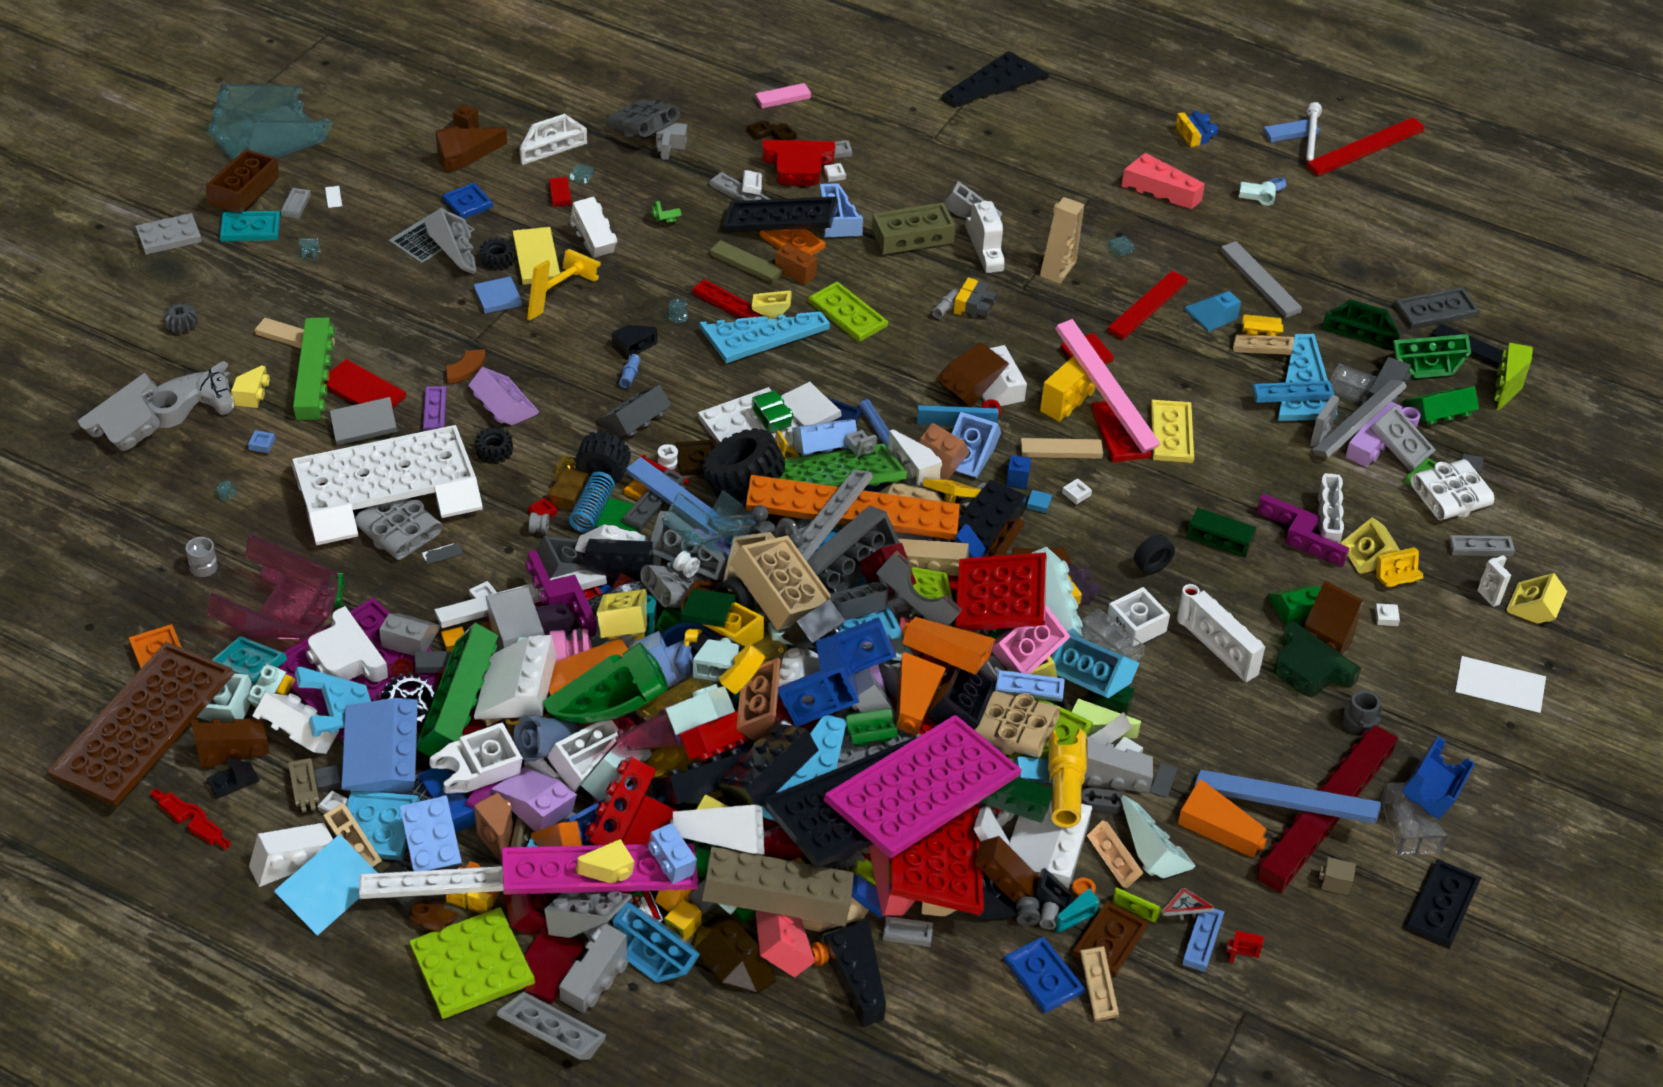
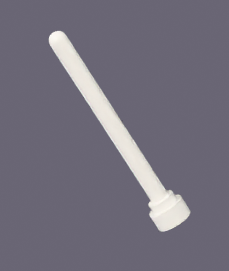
(1313, 111)

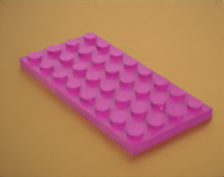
(922, 786)

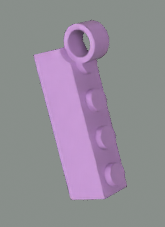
(1366, 443)

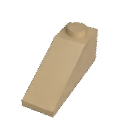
(342, 822)

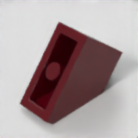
(780, 845)

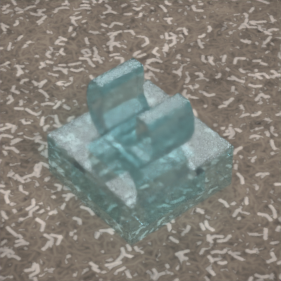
(309, 245)

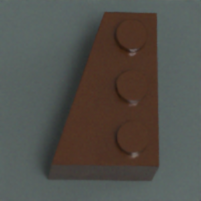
(232, 740)

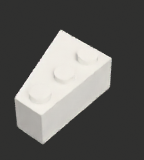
(293, 718)
(286, 851)

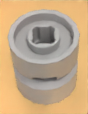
(201, 556)

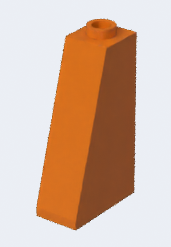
(948, 643)
(916, 689)
(1222, 821)

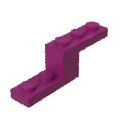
(1302, 530)
(561, 590)

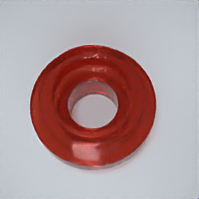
(402, 665)

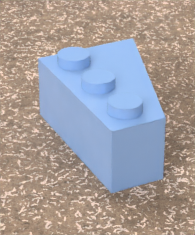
(846, 220)
(822, 436)

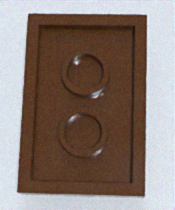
(1115, 931)

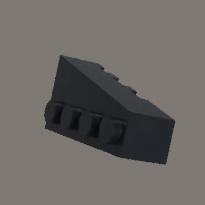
(695, 780)
(857, 970)

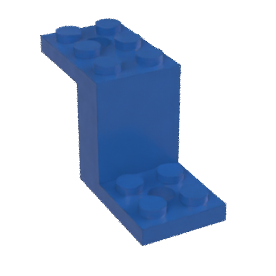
(835, 683)

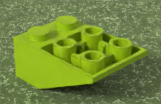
(1512, 372)

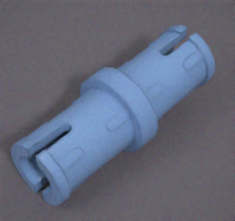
(629, 371)

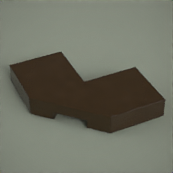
(763, 129)

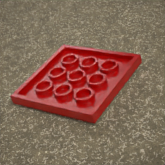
(1002, 591)

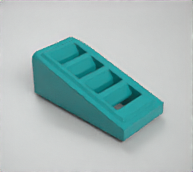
(1078, 911)

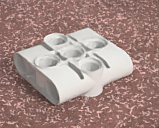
(1452, 489)

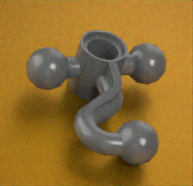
(760, 514)

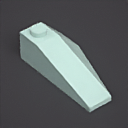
(1152, 843)

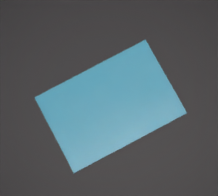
(325, 884)

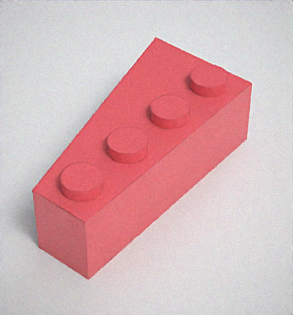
(1163, 181)
(784, 942)

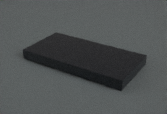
(1443, 903)

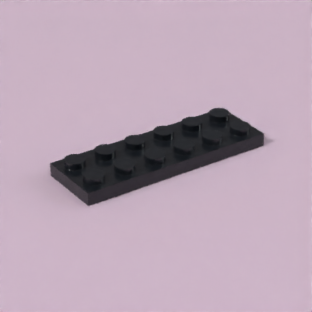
(780, 214)

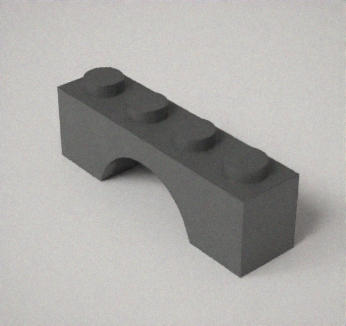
(897, 574)

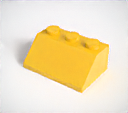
(742, 626)

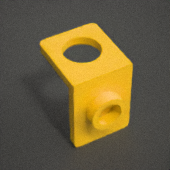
(782, 443)

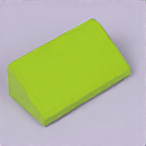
(1136, 905)

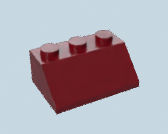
(527, 911)

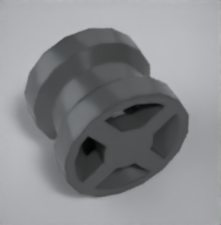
(1027, 911)

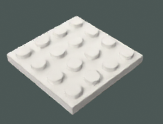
(736, 416)

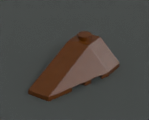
(464, 146)

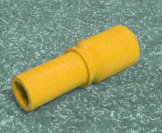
(1067, 774)

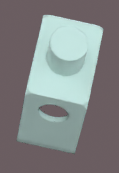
(714, 659)

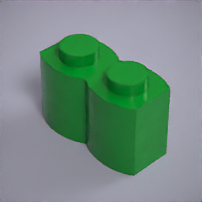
(772, 411)

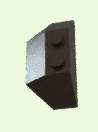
(733, 955)

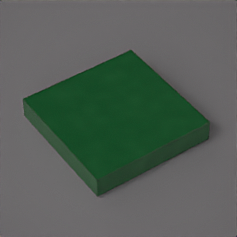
(708, 607)

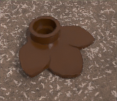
(432, 915)

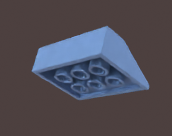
(380, 746)

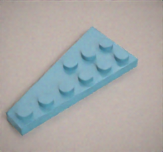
(759, 334)
(1304, 366)

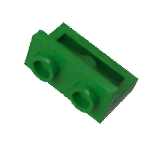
(871, 726)

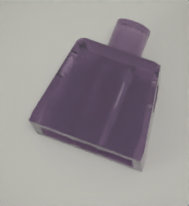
(556, 618)

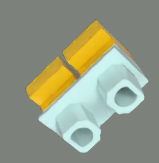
(271, 681)

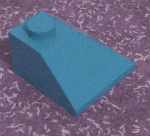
(1215, 310)

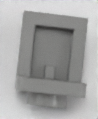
(860, 442)

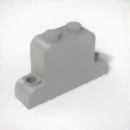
(125, 415)

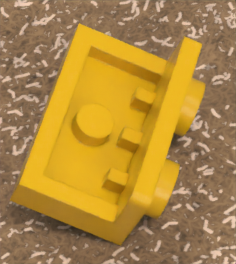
(1261, 325)
(1398, 567)

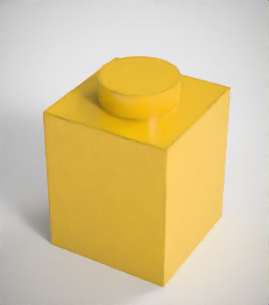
(684, 919)

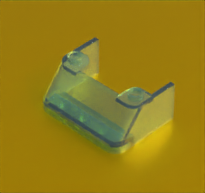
(698, 528)

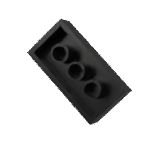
(991, 511)
(962, 695)
(767, 765)

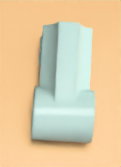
(1262, 192)

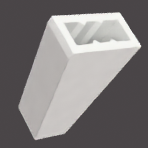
(726, 827)

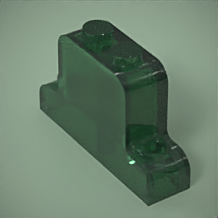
(1311, 663)

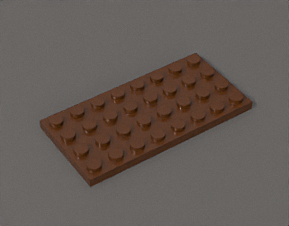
(140, 723)

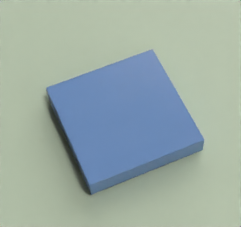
(497, 295)

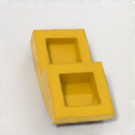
(745, 666)

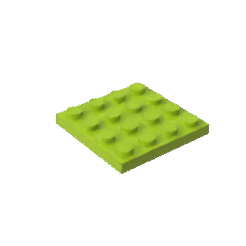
(471, 962)

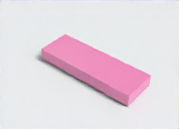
(783, 95)

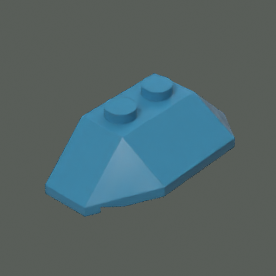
(653, 945)

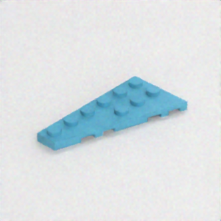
(828, 738)

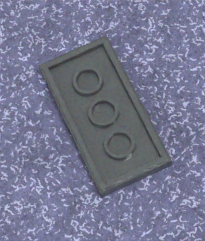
(1436, 308)

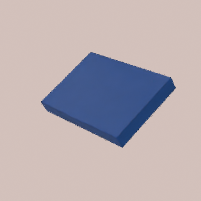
(1043, 974)

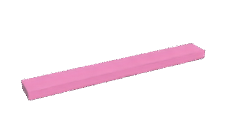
(1107, 386)

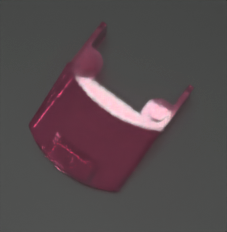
(297, 604)

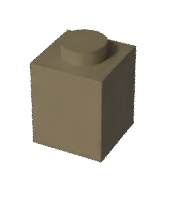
(1337, 876)

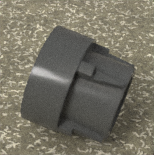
(1362, 712)

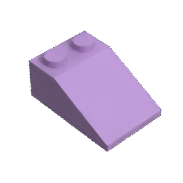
(537, 798)

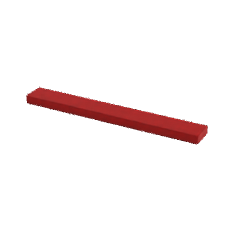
(1365, 146)

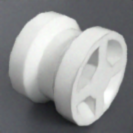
(668, 456)
(686, 564)

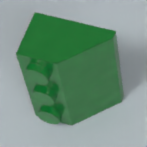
(1445, 404)

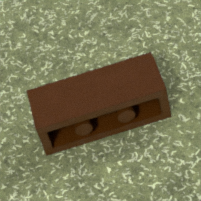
(1006, 869)

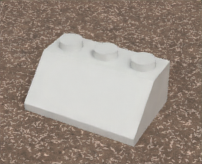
(1010, 384)
(798, 664)

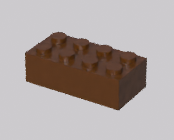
(242, 181)

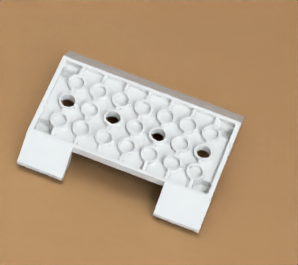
(434, 463)

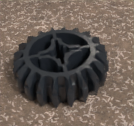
(421, 687)

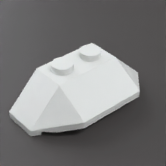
(552, 138)
(613, 533)

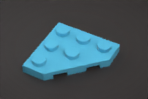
(381, 820)

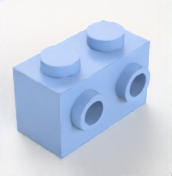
(672, 853)

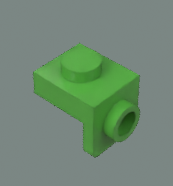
(669, 216)

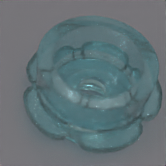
(226, 490)

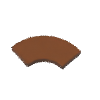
(469, 364)

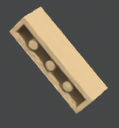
(935, 554)

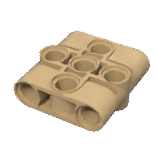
(1018, 723)

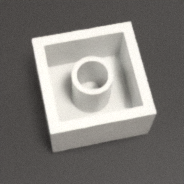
(1140, 615)

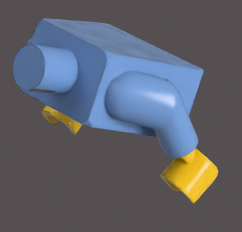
(682, 655)

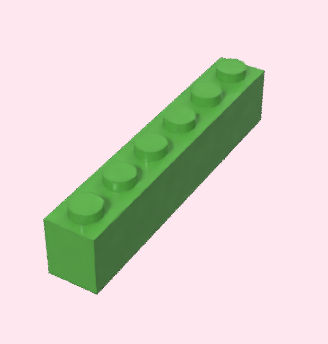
(313, 369)

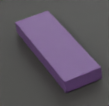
(434, 408)

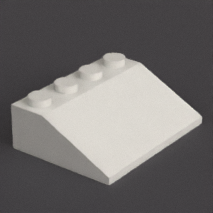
(518, 679)
(1050, 845)

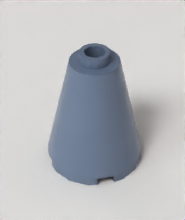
(537, 735)

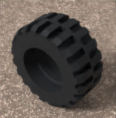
(740, 456)

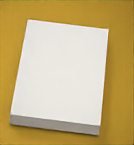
(810, 405)

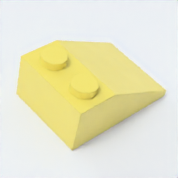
(623, 614)

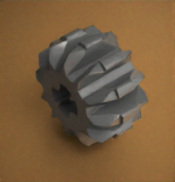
(180, 318)

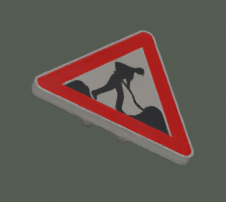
(1186, 903)

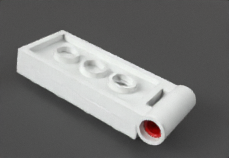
(1220, 632)

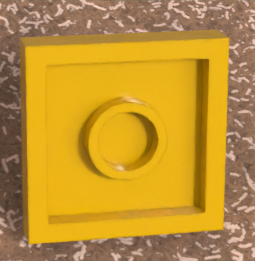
(951, 489)

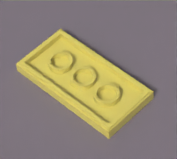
(534, 248)
(1173, 429)

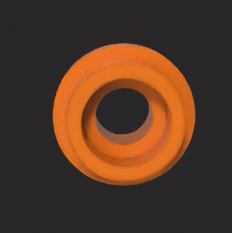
(820, 953)

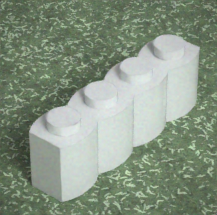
(1331, 507)

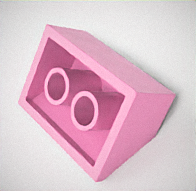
(1027, 647)

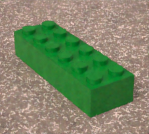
(457, 690)

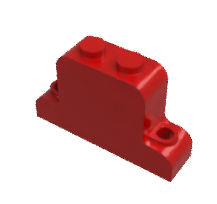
(798, 160)

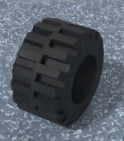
(603, 454)

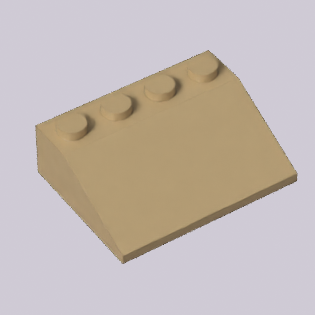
(779, 580)

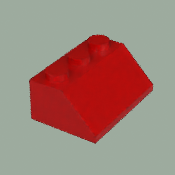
(647, 818)

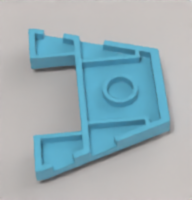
(337, 695)

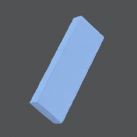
(1036, 685)

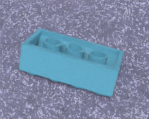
(1093, 666)

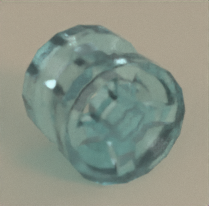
(678, 310)

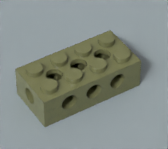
(913, 228)

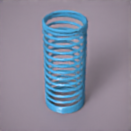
(607, 493)

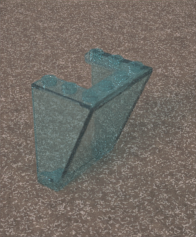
(264, 120)

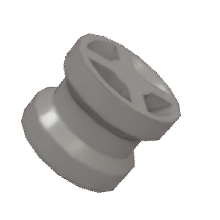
(539, 523)

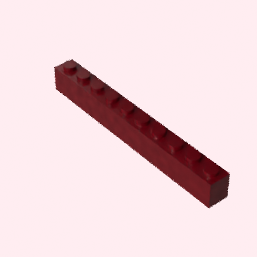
(1312, 828)

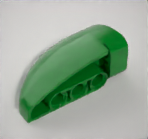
(610, 688)

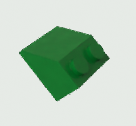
(1294, 603)

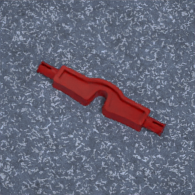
(198, 825)

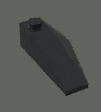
(995, 901)

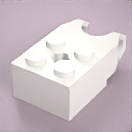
(479, 759)

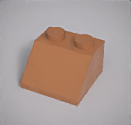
(945, 446)
(494, 823)

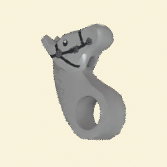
(188, 390)

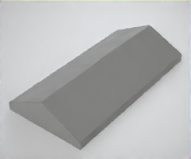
(552, 1026)

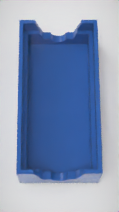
(1436, 783)

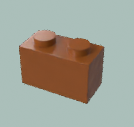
(796, 263)

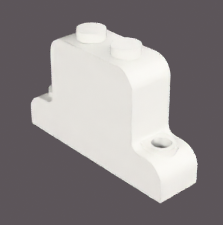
(986, 235)
(346, 650)

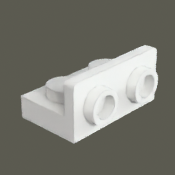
(1494, 580)

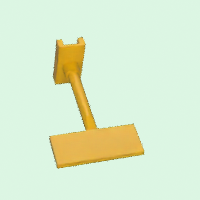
(573, 263)

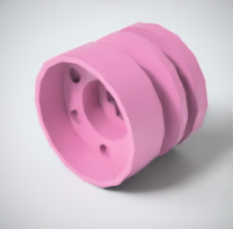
(566, 648)

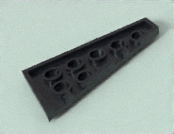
(997, 77)

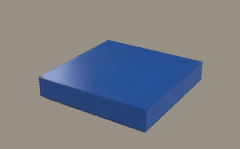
(467, 201)

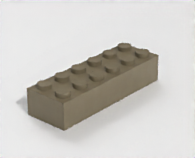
(778, 886)

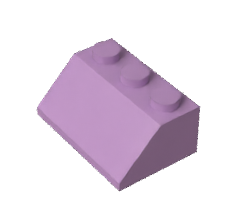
(502, 397)

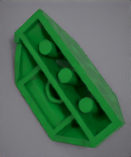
(1433, 355)

